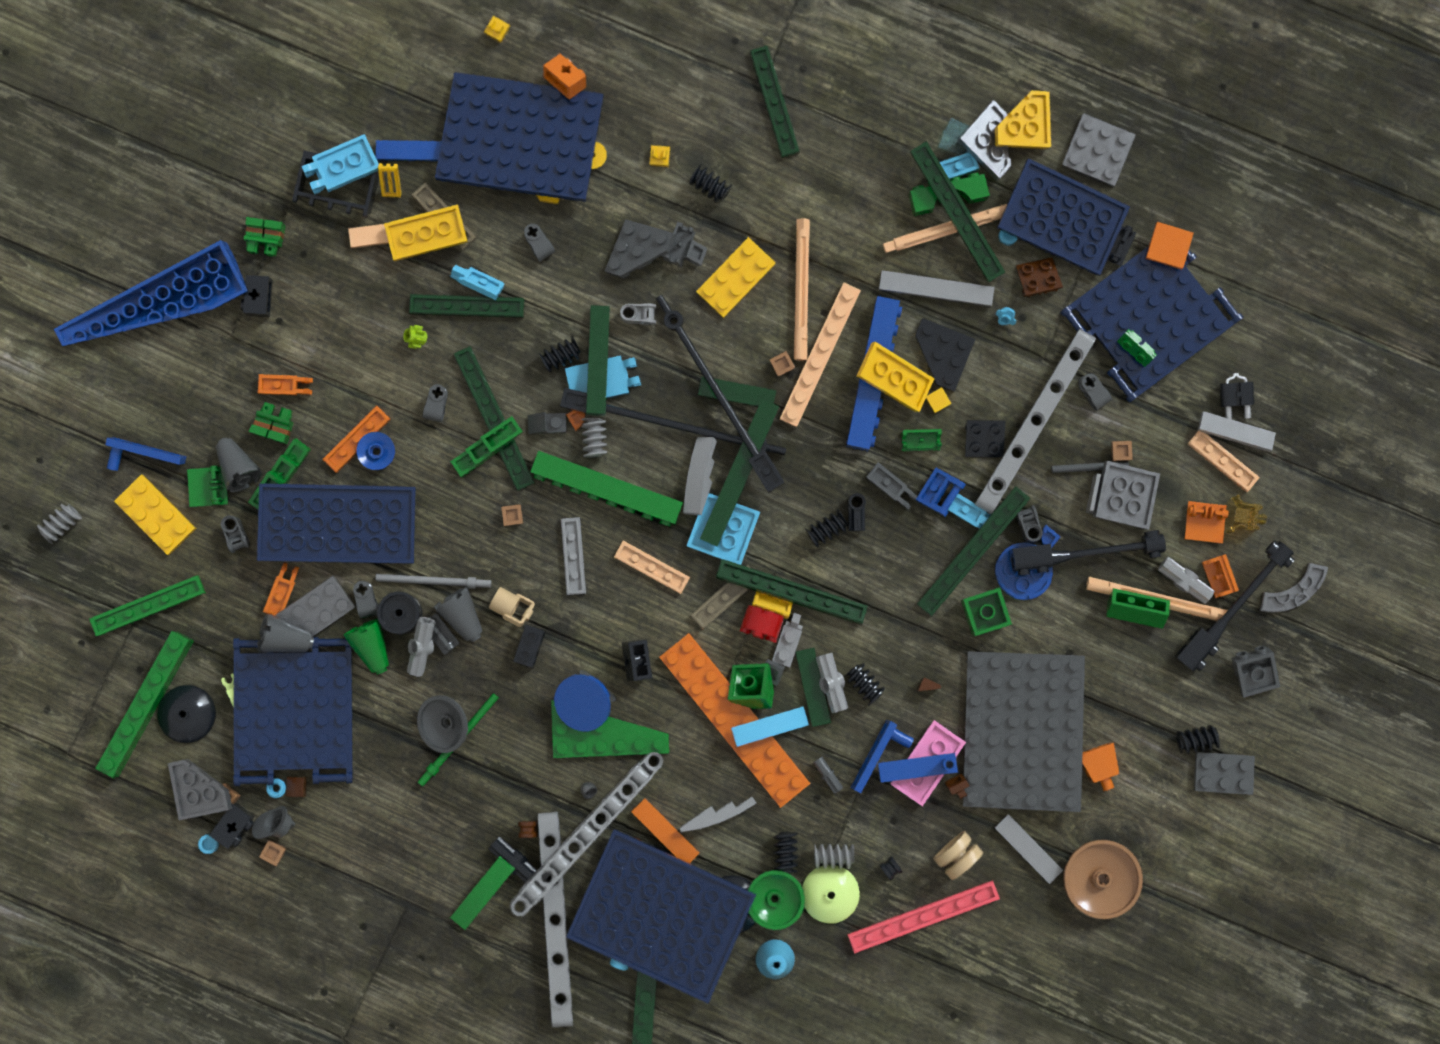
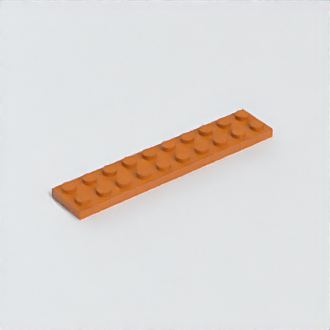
(710, 692)

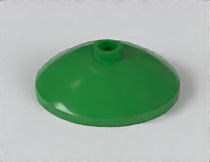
(788, 906)

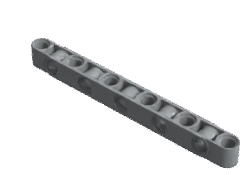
(1042, 410)
(585, 833)
(555, 933)

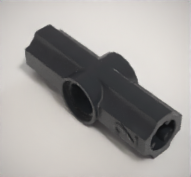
(514, 857)

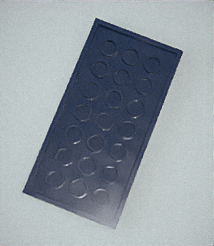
(336, 523)

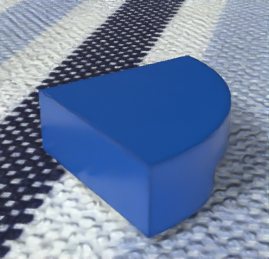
(1049, 536)

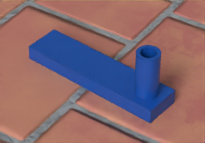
(118, 445)
(887, 732)
(917, 767)

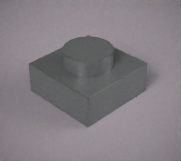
(695, 253)
(776, 671)

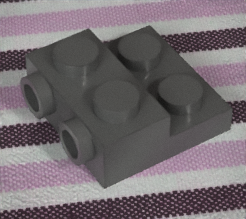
(1256, 671)

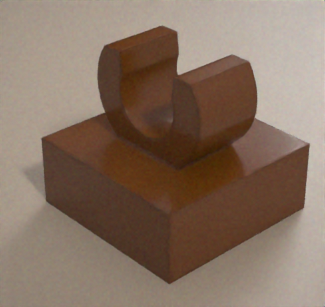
(957, 785)

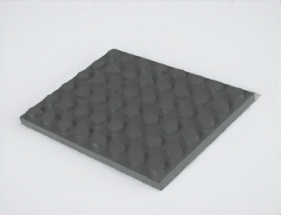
(1024, 731)

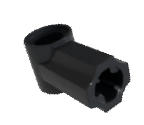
(856, 515)

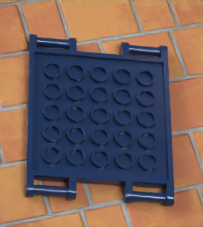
(1161, 307)
(293, 712)

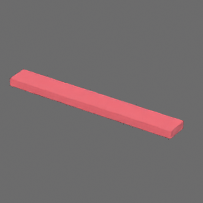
(923, 916)

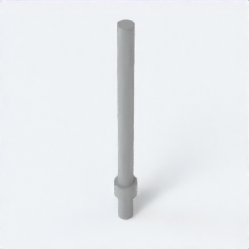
(471, 582)

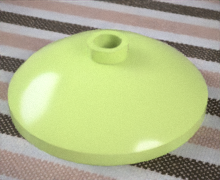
(820, 883)

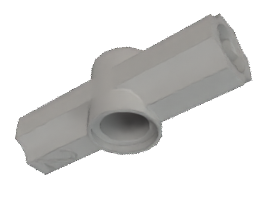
(1186, 580)
(420, 646)
(831, 682)

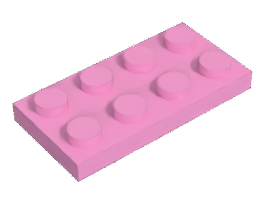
(935, 741)

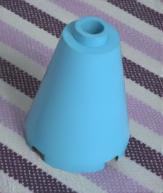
(775, 951)

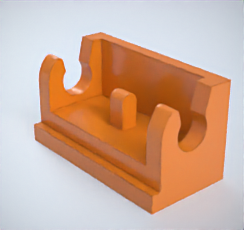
(1220, 576)

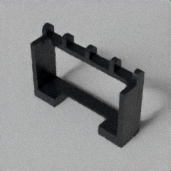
(298, 192)

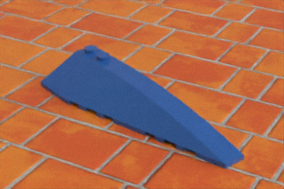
(181, 290)

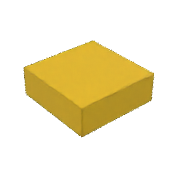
(938, 400)

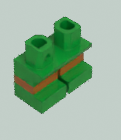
(264, 233)
(271, 426)

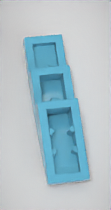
(769, 726)

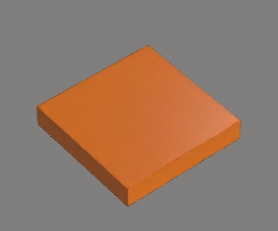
(1169, 245)

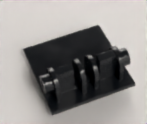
(985, 438)

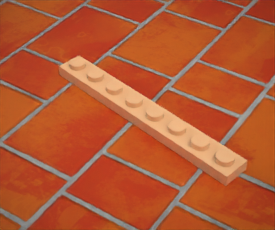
(820, 355)

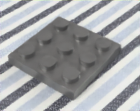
(1098, 150)
(1126, 495)

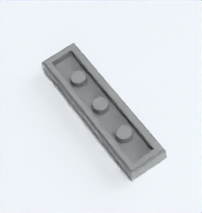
(1236, 431)
(573, 556)
(1028, 848)

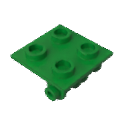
(206, 487)

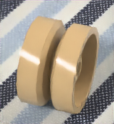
(958, 855)

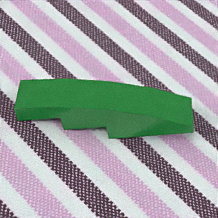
(486, 447)
(284, 467)
(482, 893)

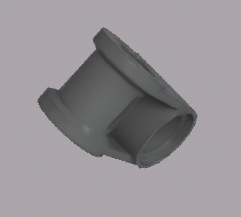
(540, 244)
(1095, 393)
(435, 407)
(1028, 523)
(235, 535)
(367, 603)

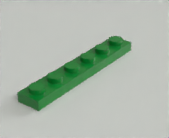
(147, 605)

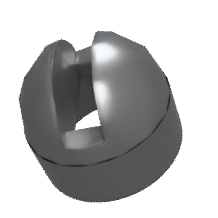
(588, 790)

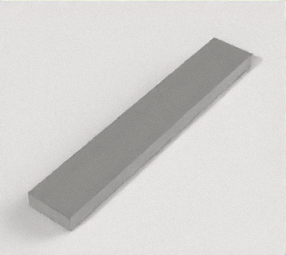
(936, 288)

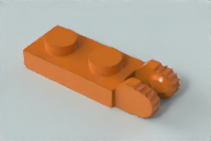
(282, 385)
(280, 591)

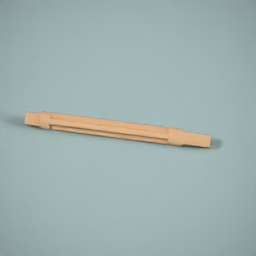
(941, 230)
(801, 295)
(1176, 604)

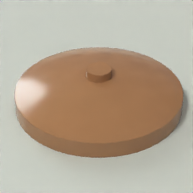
(1103, 879)

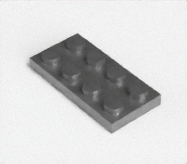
(318, 607)

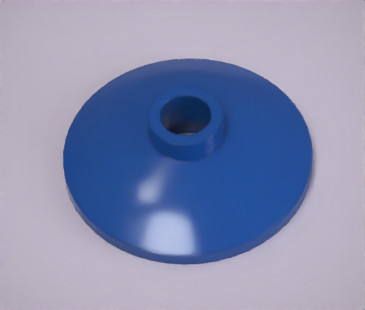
(368, 444)

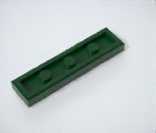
(738, 392)
(814, 696)

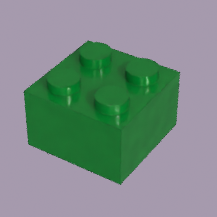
(986, 612)

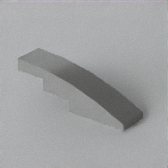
(698, 476)
(711, 817)

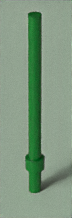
(433, 768)

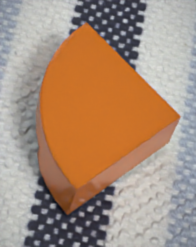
(576, 419)

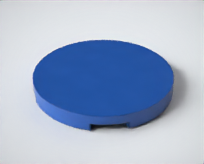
(1023, 586)
(582, 702)

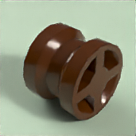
(527, 829)

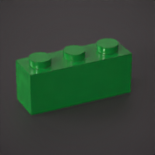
(1138, 608)

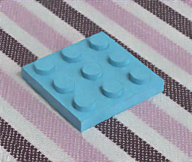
(735, 537)

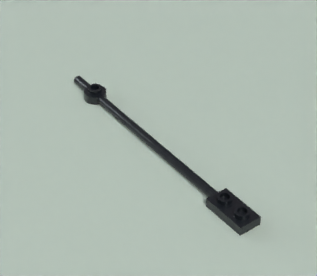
(577, 401)
(760, 461)

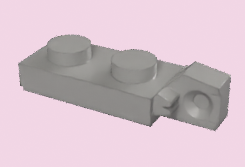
(788, 641)

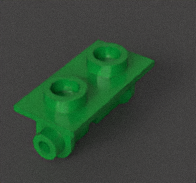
(1130, 342)

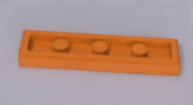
(347, 447)
(665, 831)

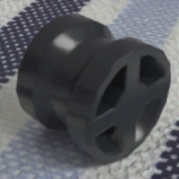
(890, 868)

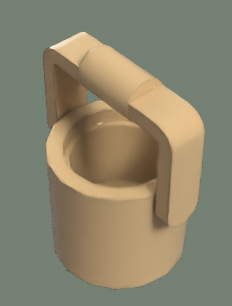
(506, 603)

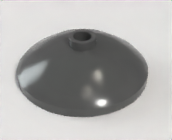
(435, 725)

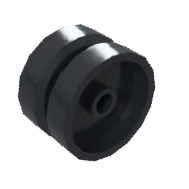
(388, 613)

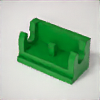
(921, 440)

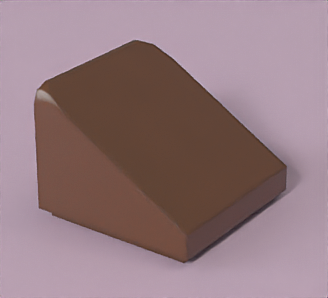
(926, 684)
(295, 786)

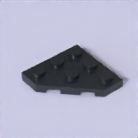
(944, 352)

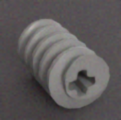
(594, 437)
(58, 523)
(833, 856)

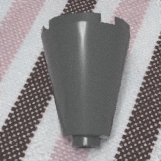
(236, 466)
(461, 614)
(282, 636)

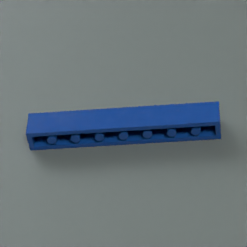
(868, 397)

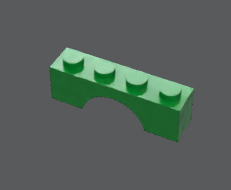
(972, 189)

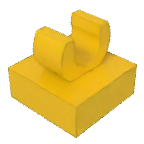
(497, 29)
(659, 156)

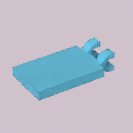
(342, 165)
(616, 377)

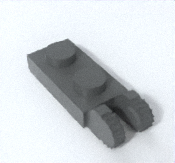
(890, 484)

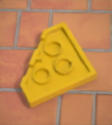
(1027, 123)

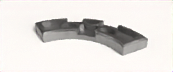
(1296, 595)

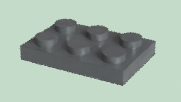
(1224, 773)

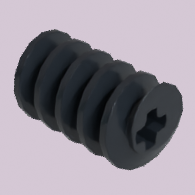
(709, 184)
(560, 354)
(827, 528)
(865, 683)
(1195, 738)
(785, 851)

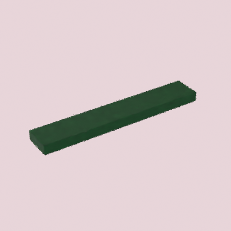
(774, 101)
(466, 306)
(597, 360)

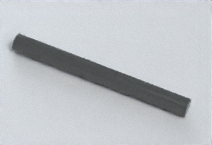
(1081, 467)

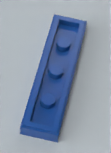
(407, 150)

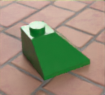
(751, 686)

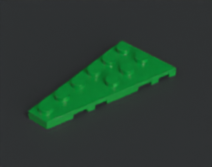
(610, 739)

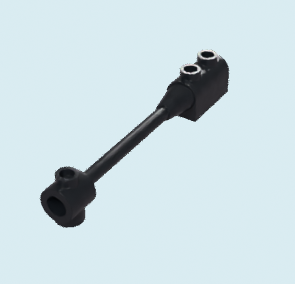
(1042, 556)
(1204, 642)

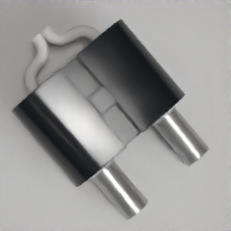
(1237, 394)

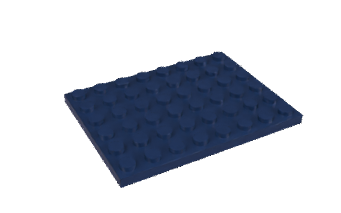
(519, 137)
(661, 915)

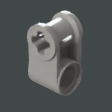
(640, 314)

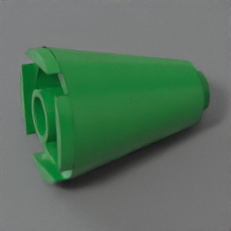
(369, 645)

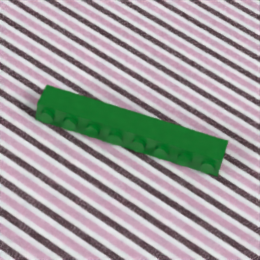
(605, 487)
(144, 704)

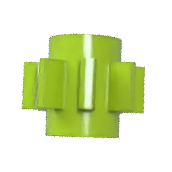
(415, 336)

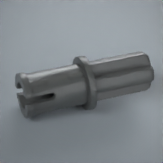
(828, 775)

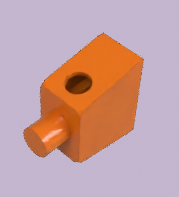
(1101, 765)

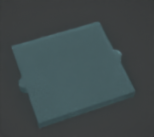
(951, 135)

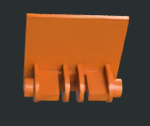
(1205, 522)

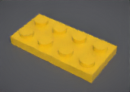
(425, 232)
(736, 277)
(895, 377)
(155, 514)

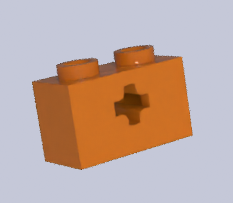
(564, 76)

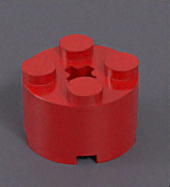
(761, 624)

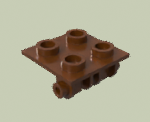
(1039, 277)

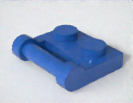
(935, 488)

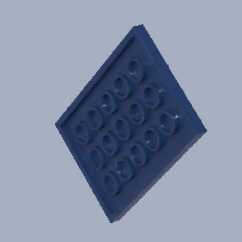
(1063, 217)

